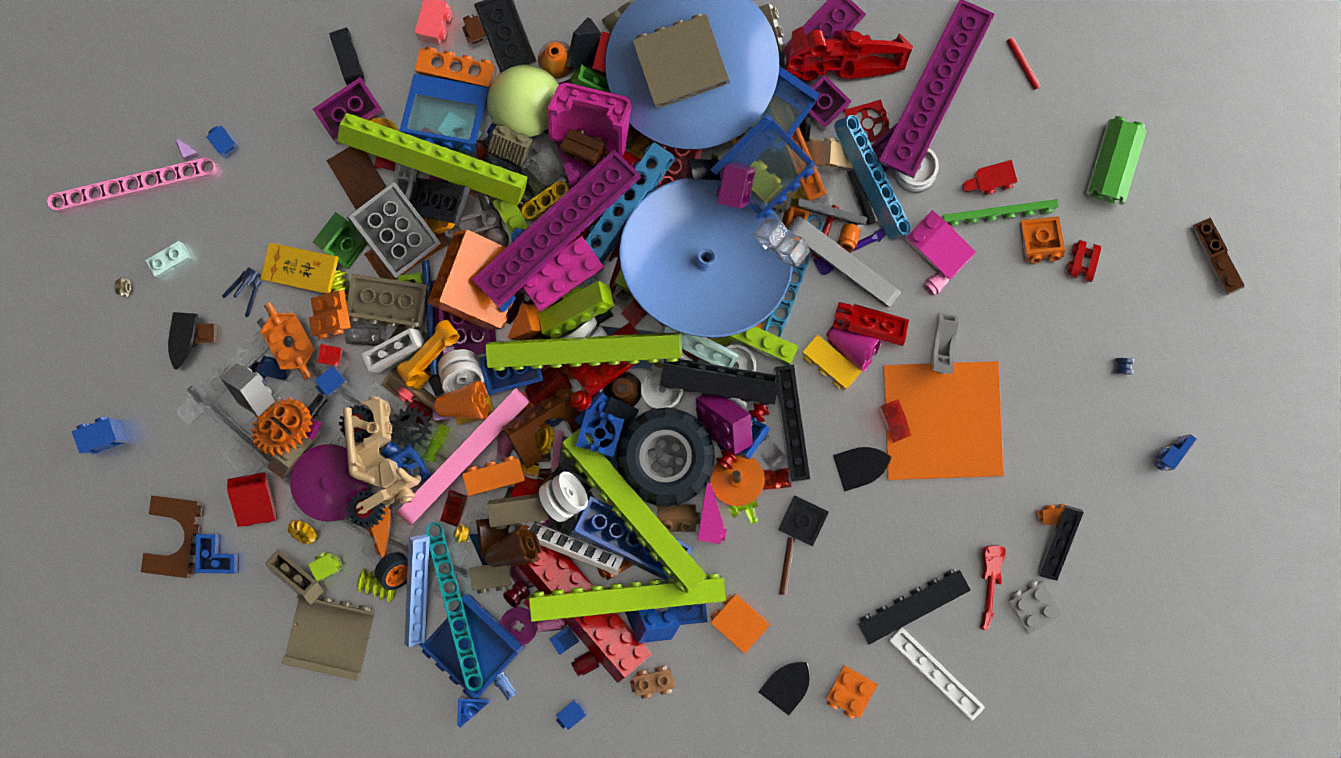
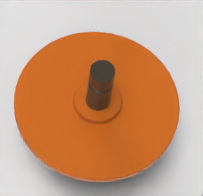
(740, 484)

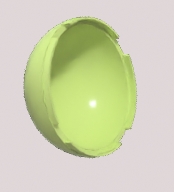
(522, 99)

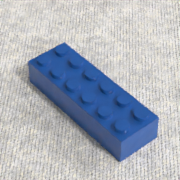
(607, 531)

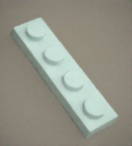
(707, 349)

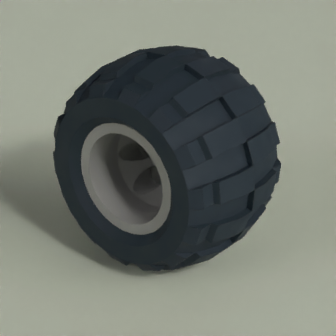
(673, 427)

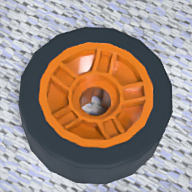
(392, 571)

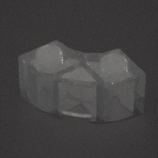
(789, 247)

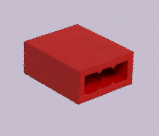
(251, 499)

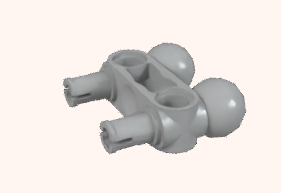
(477, 223)

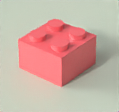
(433, 21)

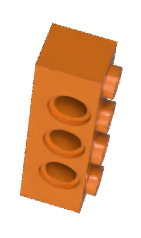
(429, 54)

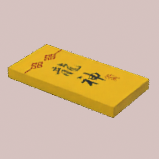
(299, 268)

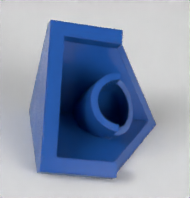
(469, 707)

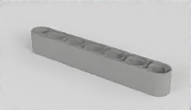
(845, 262)

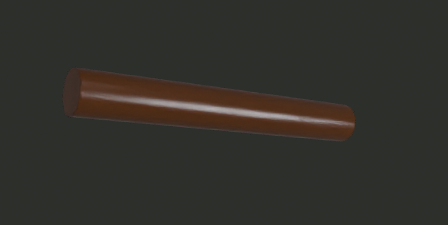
(787, 566)

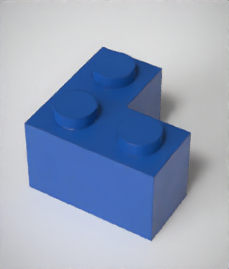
(208, 557)
(652, 625)

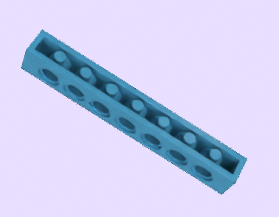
(652, 178)

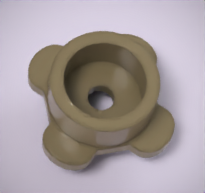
(122, 286)

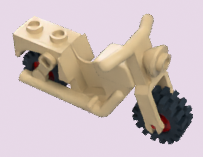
(369, 466)

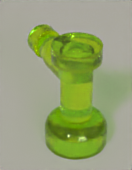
(735, 511)

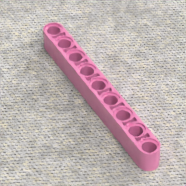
(123, 185)
(463, 456)

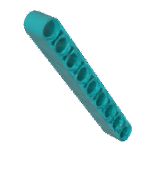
(454, 615)

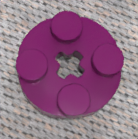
(522, 615)

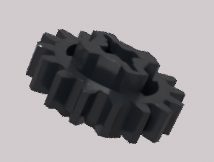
(412, 418)

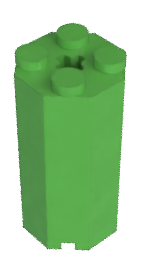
(1116, 160)

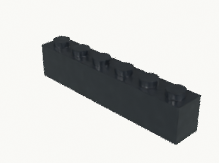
(720, 381)
(792, 423)
(913, 606)

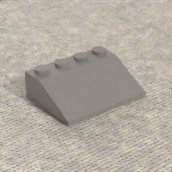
(393, 230)

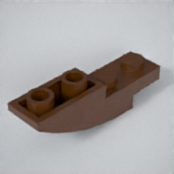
(1217, 256)

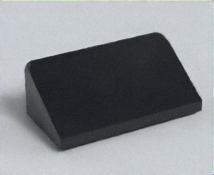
(701, 169)

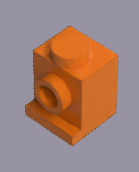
(1050, 514)

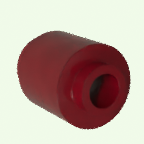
(585, 664)

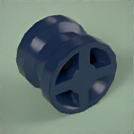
(1124, 366)

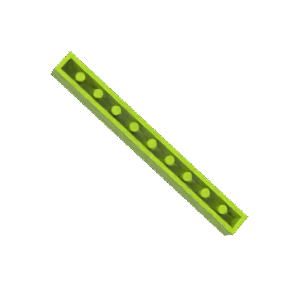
(432, 159)
(753, 338)
(584, 350)
(635, 514)
(622, 598)

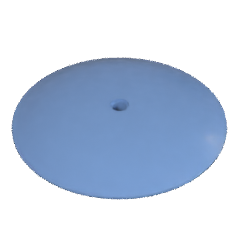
(713, 116)
(666, 270)

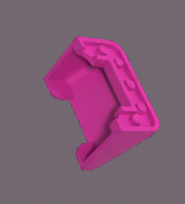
(593, 112)

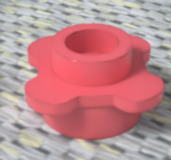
(404, 394)

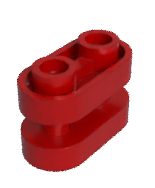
(1079, 250)

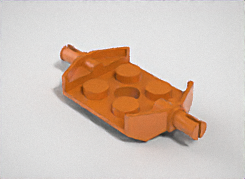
(276, 330)

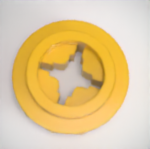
(544, 438)
(301, 532)

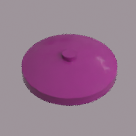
(323, 483)

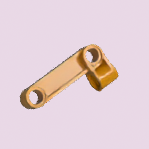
(414, 371)

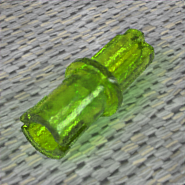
(436, 442)

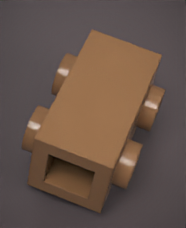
(679, 517)
(648, 683)

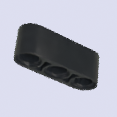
(346, 55)

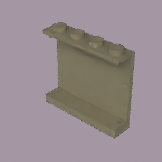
(681, 60)
(329, 637)

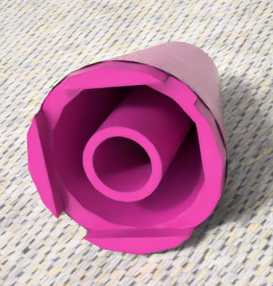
(854, 346)

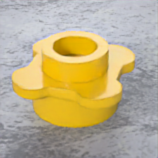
(460, 533)

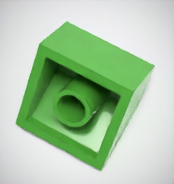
(340, 240)

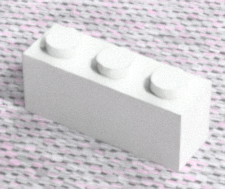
(393, 350)

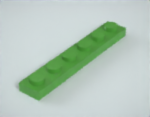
(1008, 212)

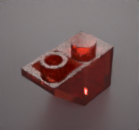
(895, 420)

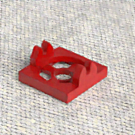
(876, 106)

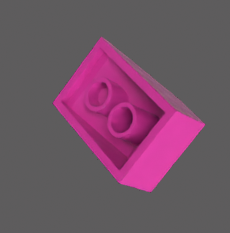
(940, 245)
(711, 522)

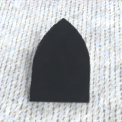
(181, 337)
(617, 409)
(861, 466)
(787, 686)

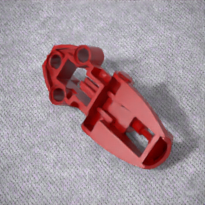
(845, 54)

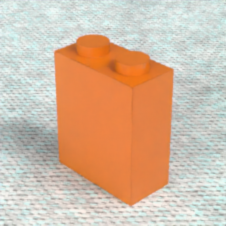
(739, 622)

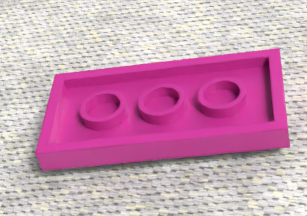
(563, 274)

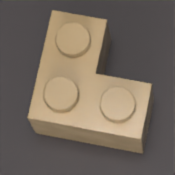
(829, 153)

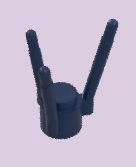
(248, 278)

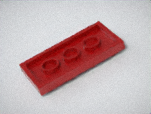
(597, 377)

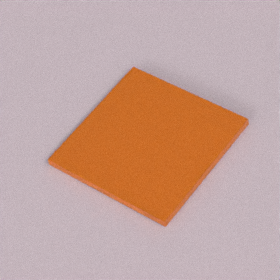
(950, 421)

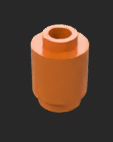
(849, 236)

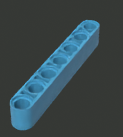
(872, 177)
(793, 288)

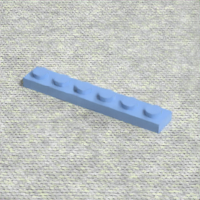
(416, 590)

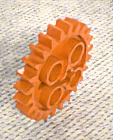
(291, 416)

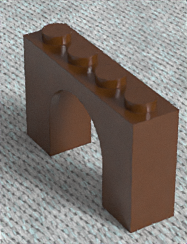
(523, 428)
(180, 562)

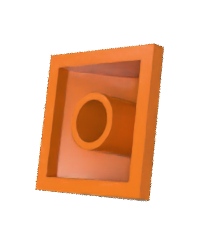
(526, 323)

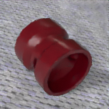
(516, 594)

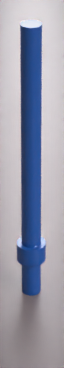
(429, 312)

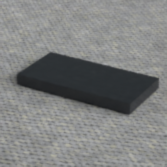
(505, 33)
(439, 200)

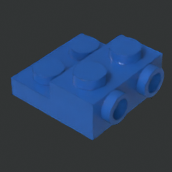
(1170, 456)

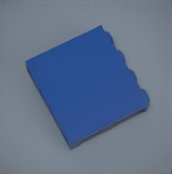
(492, 644)

